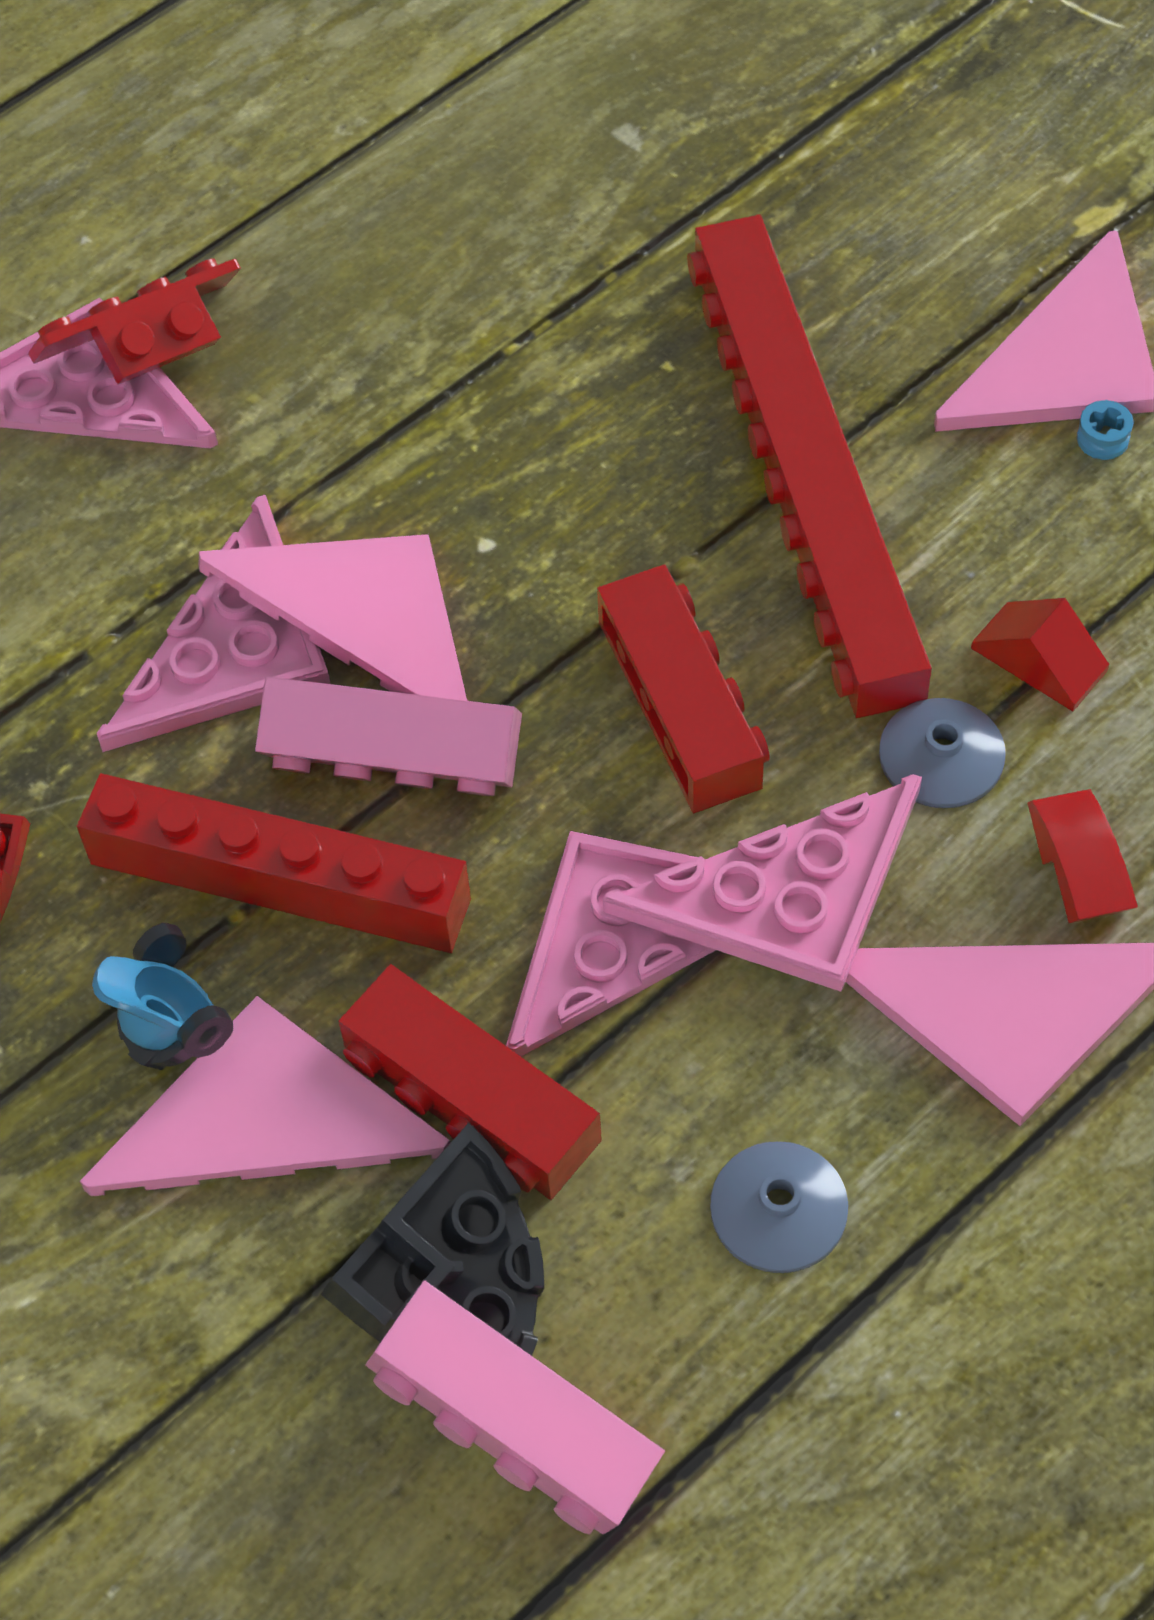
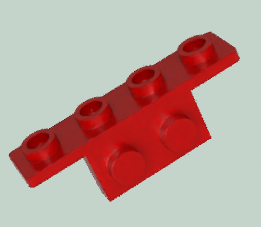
(147, 330)

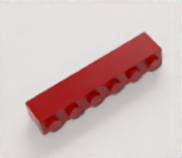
(276, 862)

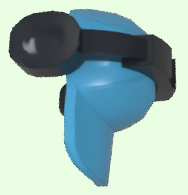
(160, 1008)

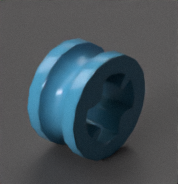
(1105, 414)

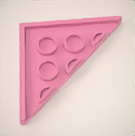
(1066, 354)
(80, 397)
(359, 602)
(215, 655)
(787, 894)
(589, 956)
(1008, 1014)
(260, 1111)

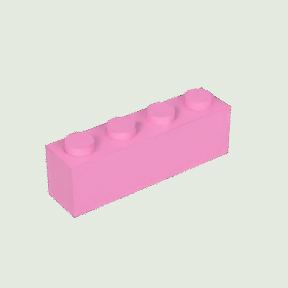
(388, 733)
(514, 1410)

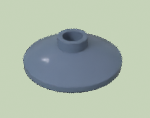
(949, 773)
(779, 1235)

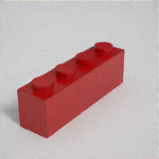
(682, 688)
(470, 1077)

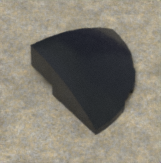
(458, 1234)

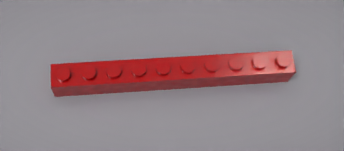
(809, 470)

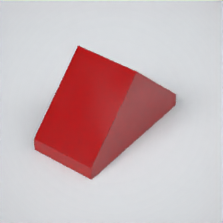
(1044, 648)

